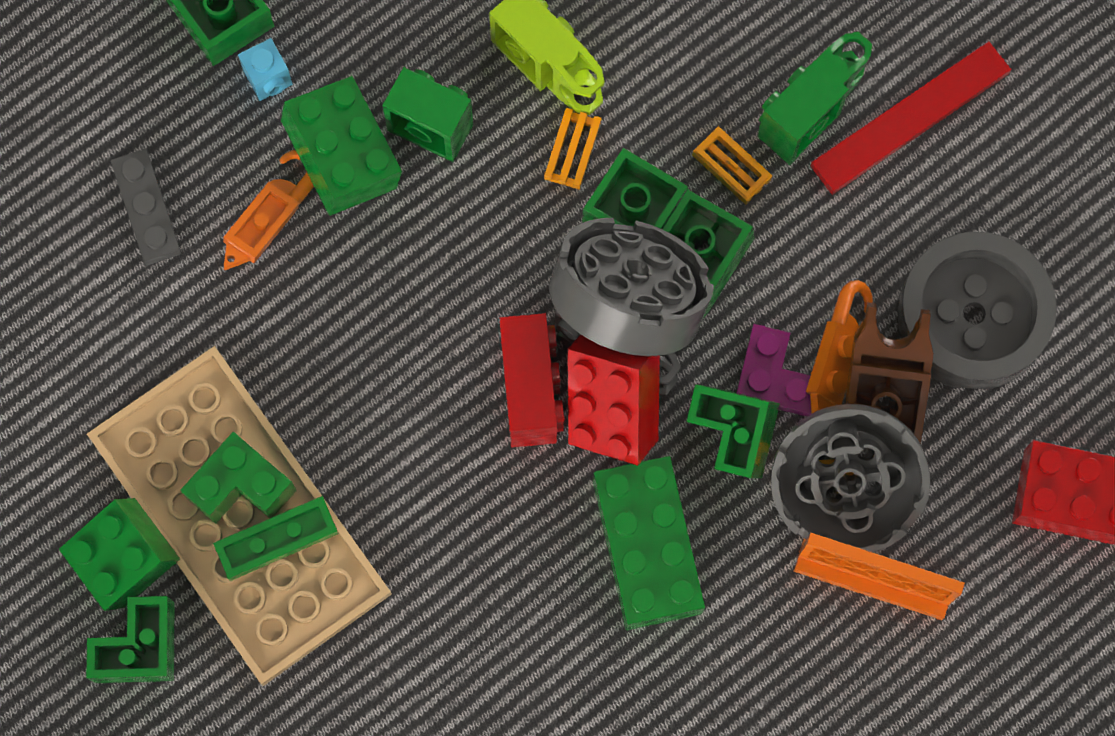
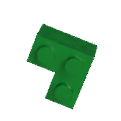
(745, 425)
(233, 472)
(146, 650)

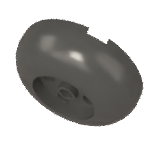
(857, 517)

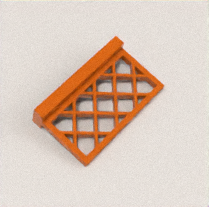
(877, 576)

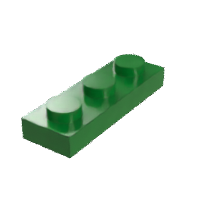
(275, 538)

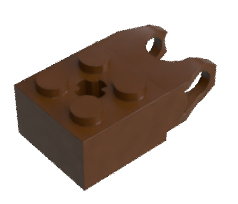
(892, 369)

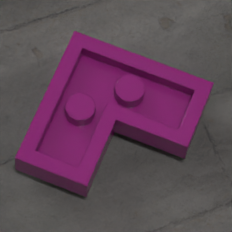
(764, 376)

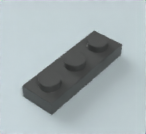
(146, 207)

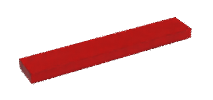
(910, 118)

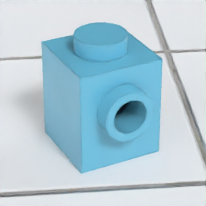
(265, 69)

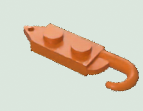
(265, 217)
(832, 363)

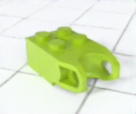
(546, 51)

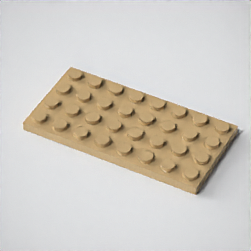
(278, 609)

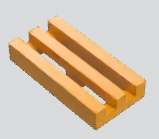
(580, 120)
(724, 177)

